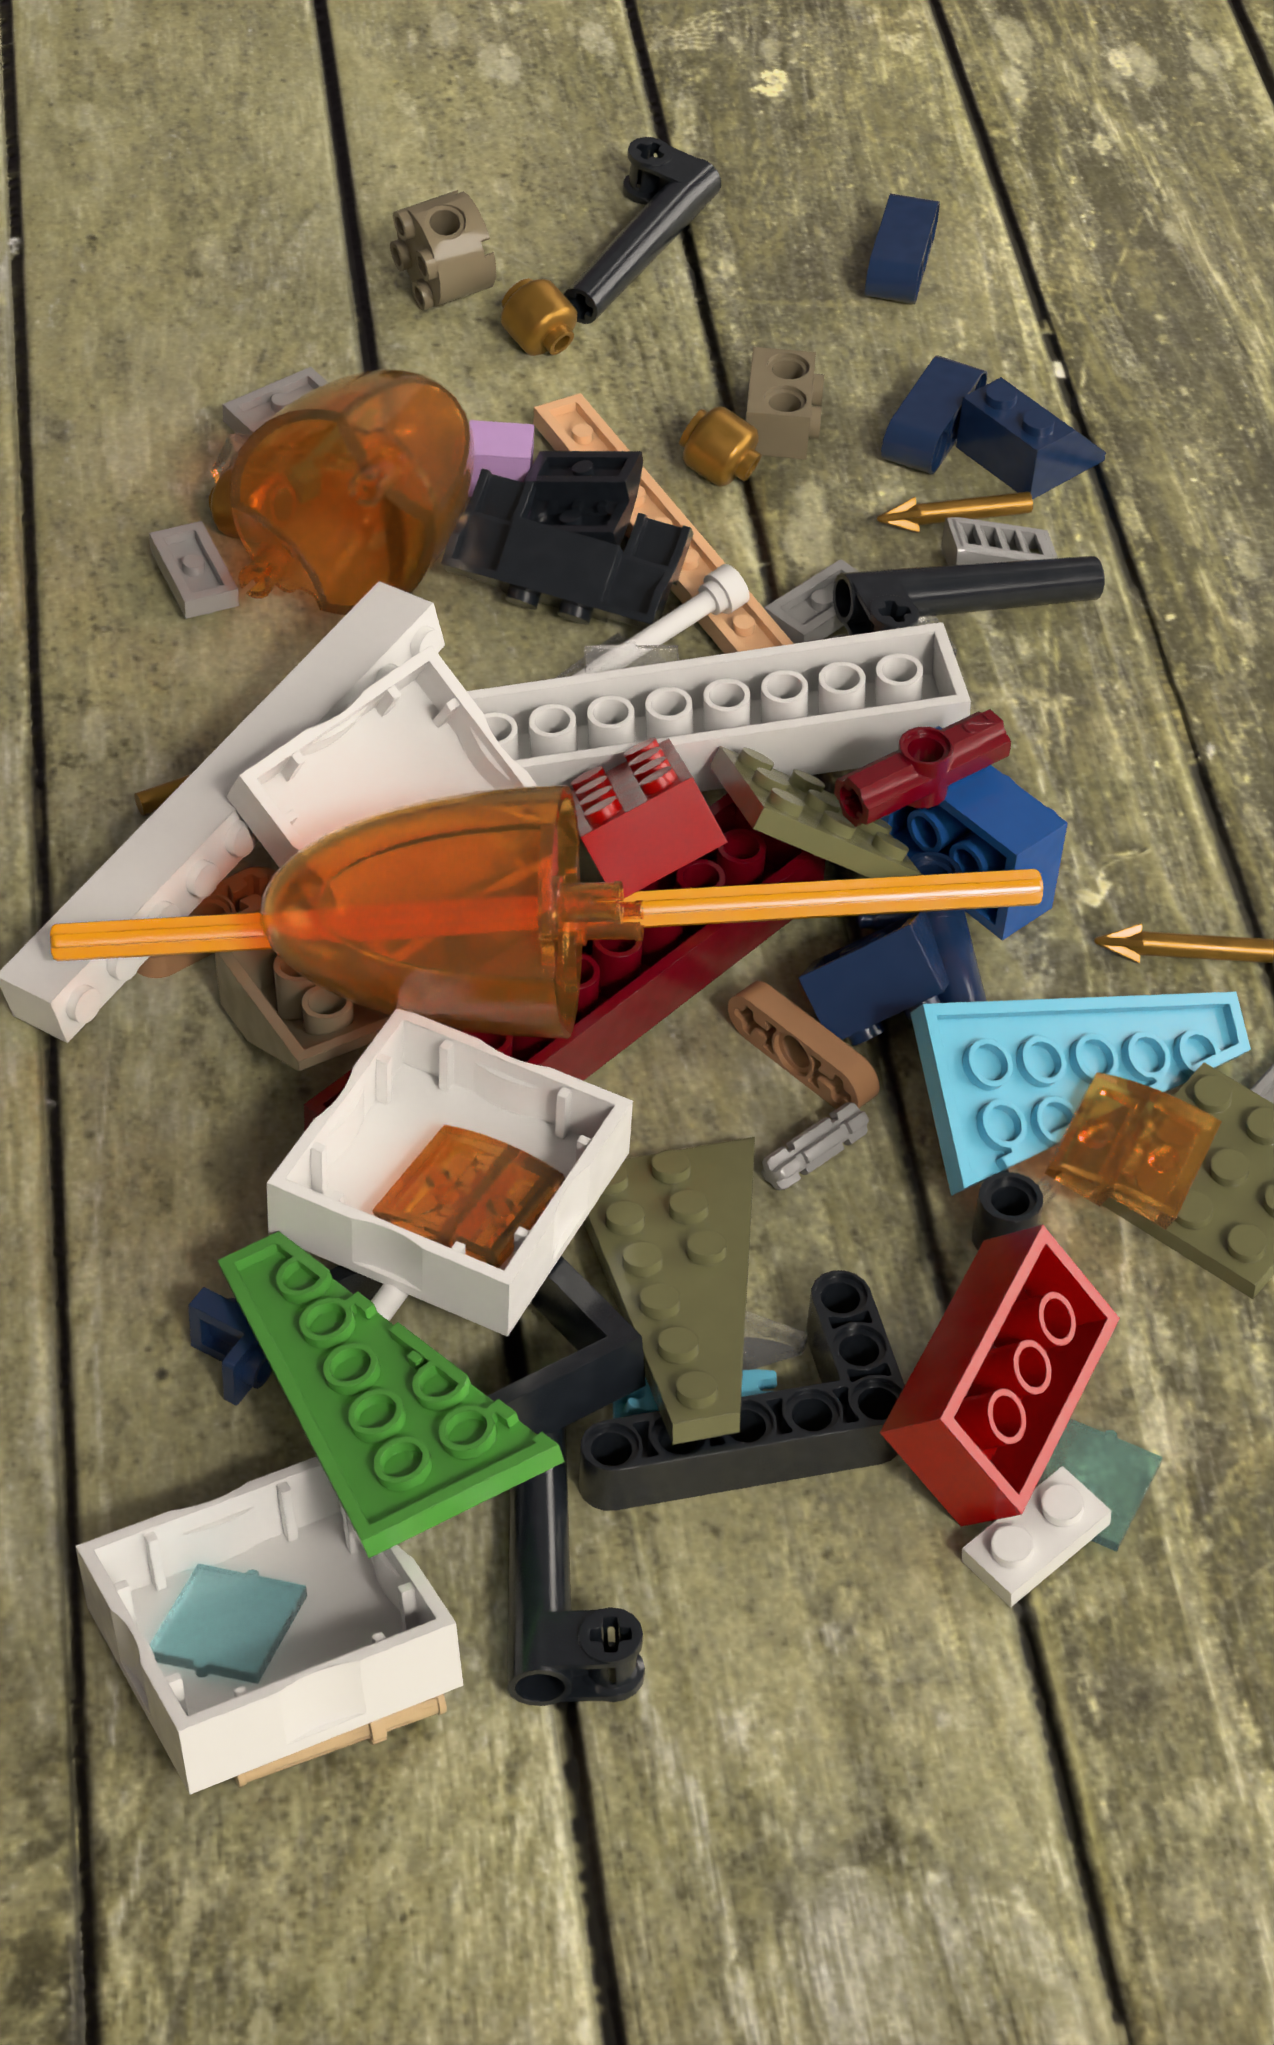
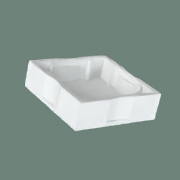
(394, 746)
(389, 1111)
(355, 1653)

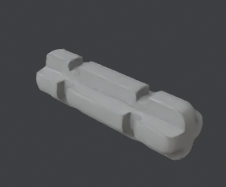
(815, 1146)

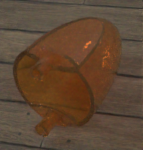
(353, 487)
(451, 911)

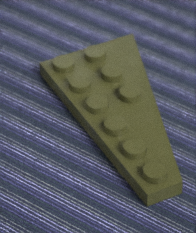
(678, 1266)

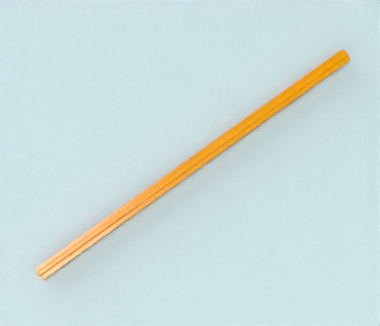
(661, 909)

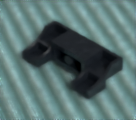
(563, 567)

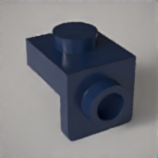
(224, 1334)

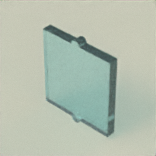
(1108, 1468)
(227, 1623)

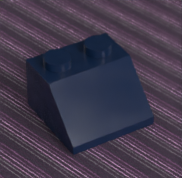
(1022, 440)
(876, 979)

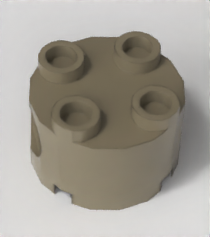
(443, 249)

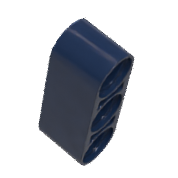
(902, 248)
(930, 415)

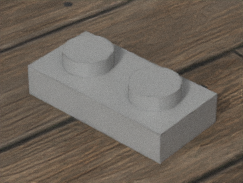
(255, 408)
(194, 569)
(809, 609)

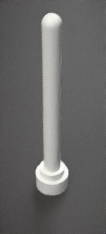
(721, 592)

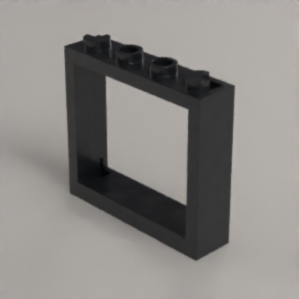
(599, 1373)

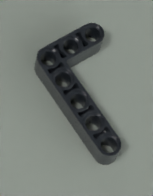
(784, 1431)

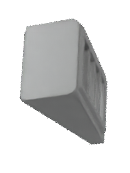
(987, 542)

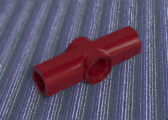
(922, 767)

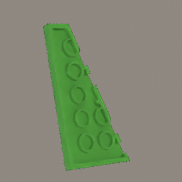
(379, 1405)

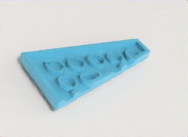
(1016, 1069)

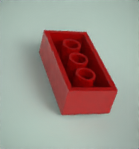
(644, 816)
(1001, 1377)

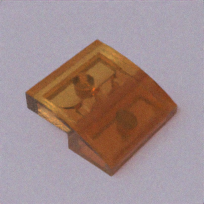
(1133, 1147)
(471, 1193)

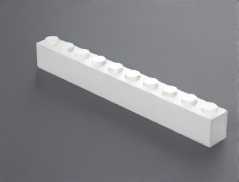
(197, 831)

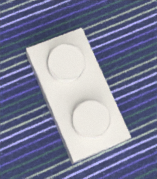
(1027, 1548)

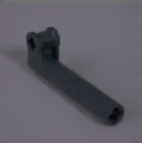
(674, 193)
(900, 596)
(551, 1649)

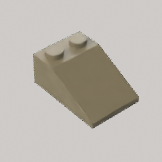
(288, 1012)

